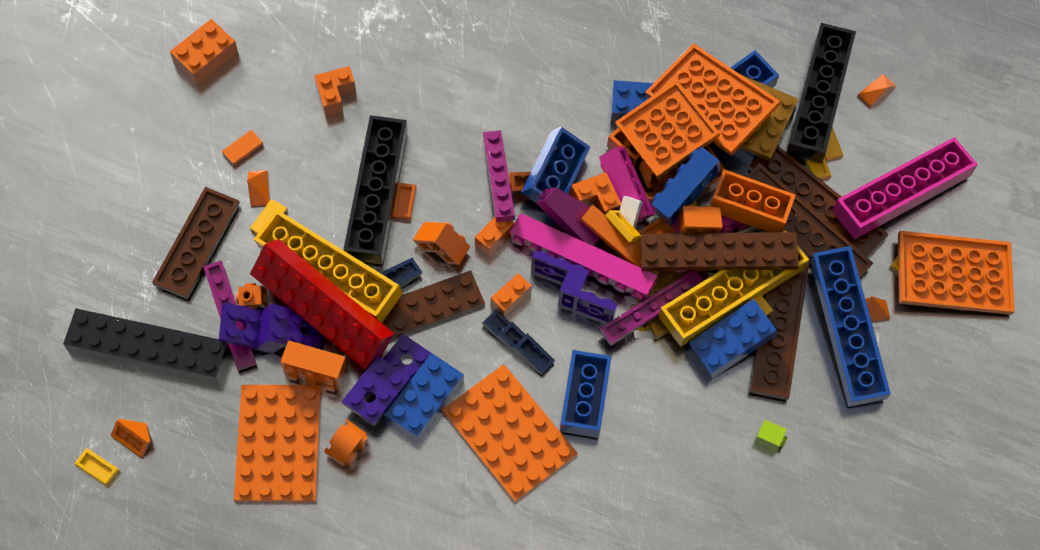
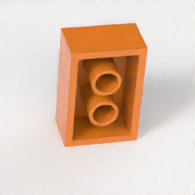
(204, 51)
(314, 366)

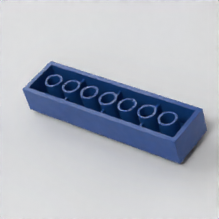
(850, 326)

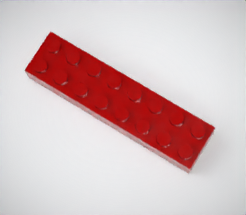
(321, 303)

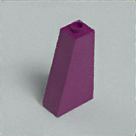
(567, 214)

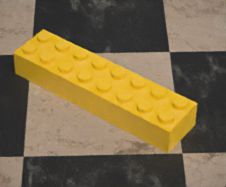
(357, 280)
(719, 297)

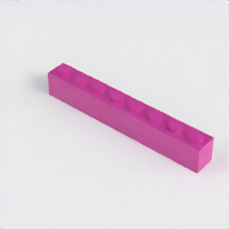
(601, 265)

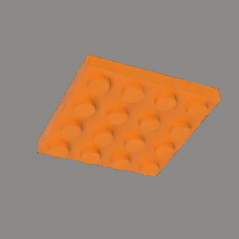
(667, 129)

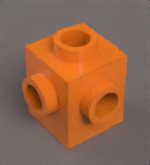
(252, 296)

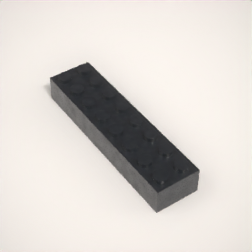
(821, 93)
(376, 189)
(147, 346)

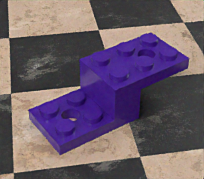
(574, 283)
(266, 329)
(385, 379)

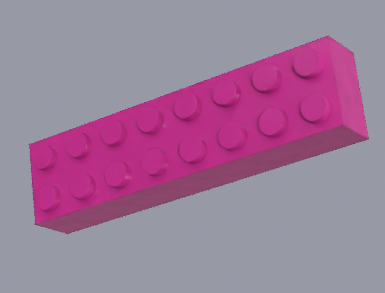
(904, 187)

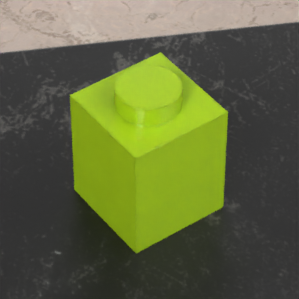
(771, 436)

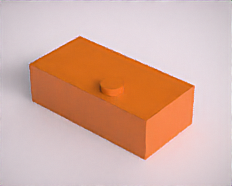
(752, 202)

